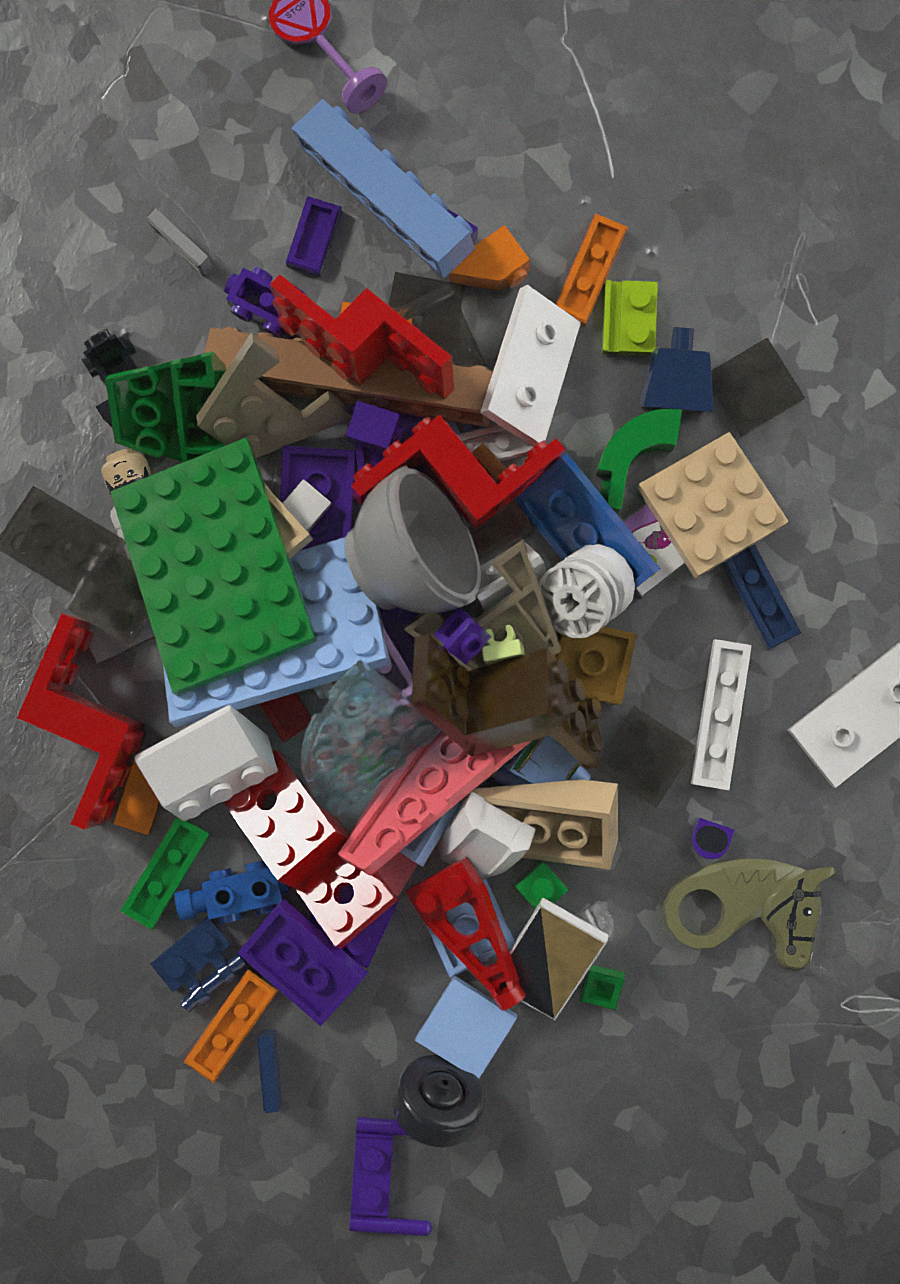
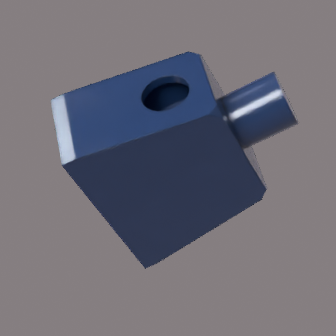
(679, 376)

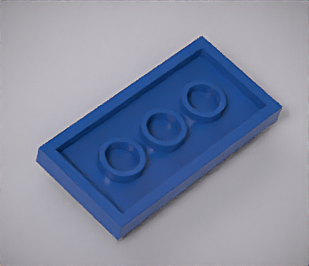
(575, 515)

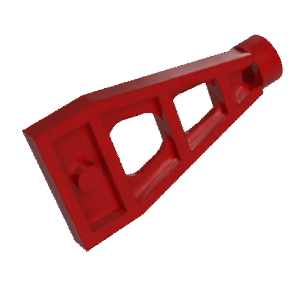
(459, 885)

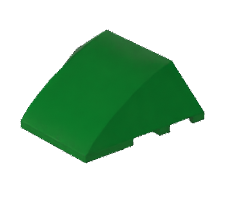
(158, 406)

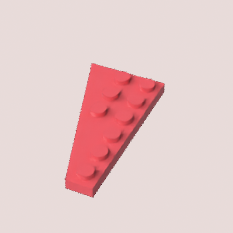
(417, 796)

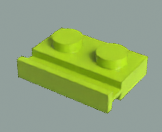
(629, 317)

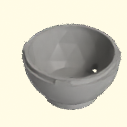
(412, 547)

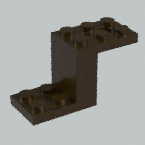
(506, 702)

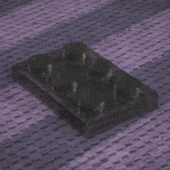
(55, 539)

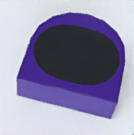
(711, 839)

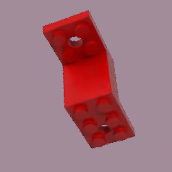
(457, 470)
(82, 720)

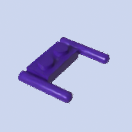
(373, 1180)

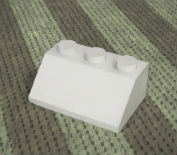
(207, 763)

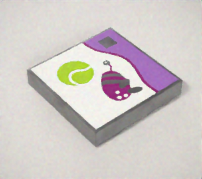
(657, 544)

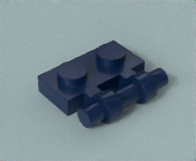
(190, 955)

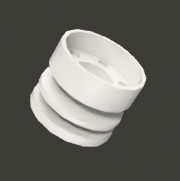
(587, 590)

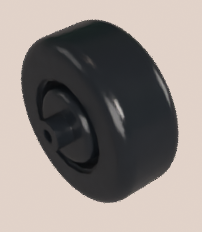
(437, 1102)

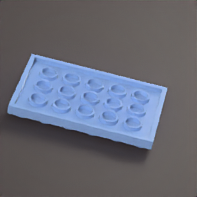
(346, 632)

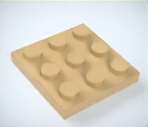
(712, 505)

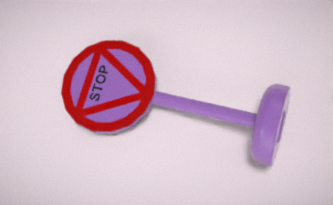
(306, 21)

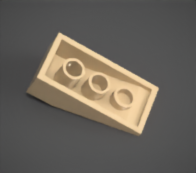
(570, 818)

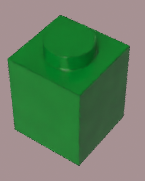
(540, 883)

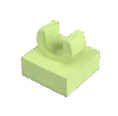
(502, 650)

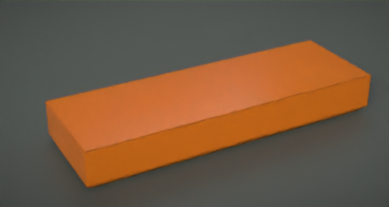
(591, 267)
(231, 1025)

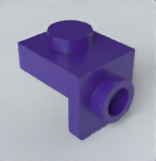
(462, 635)

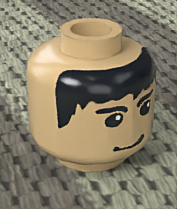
(124, 468)

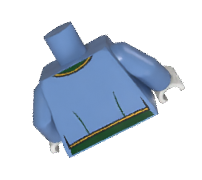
(539, 763)

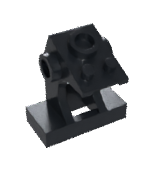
(104, 353)

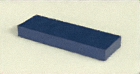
(761, 597)

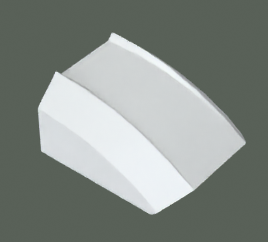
(485, 836)

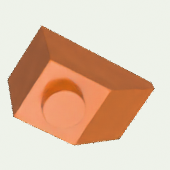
(493, 263)

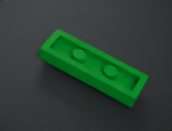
(165, 872)

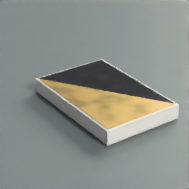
(554, 956)

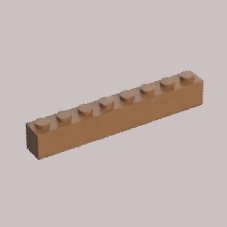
(387, 387)

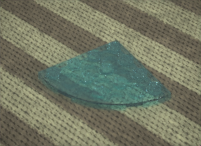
(360, 738)

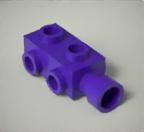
(250, 283)

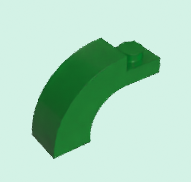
(642, 434)

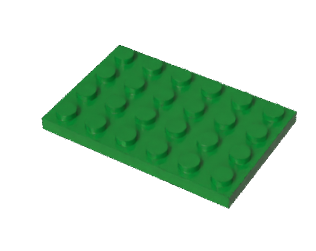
(212, 567)

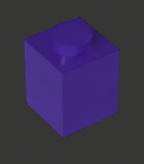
(374, 427)

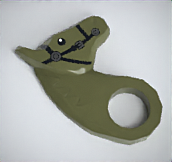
(752, 888)

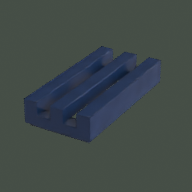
(269, 1071)

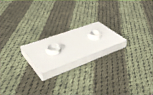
(530, 367)
(854, 721)

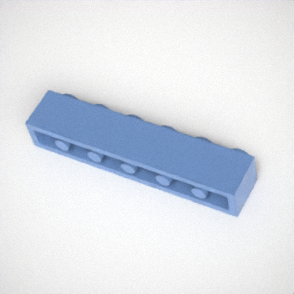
(384, 188)

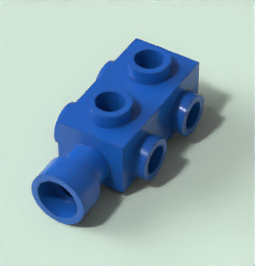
(240, 891)

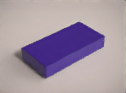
(313, 236)

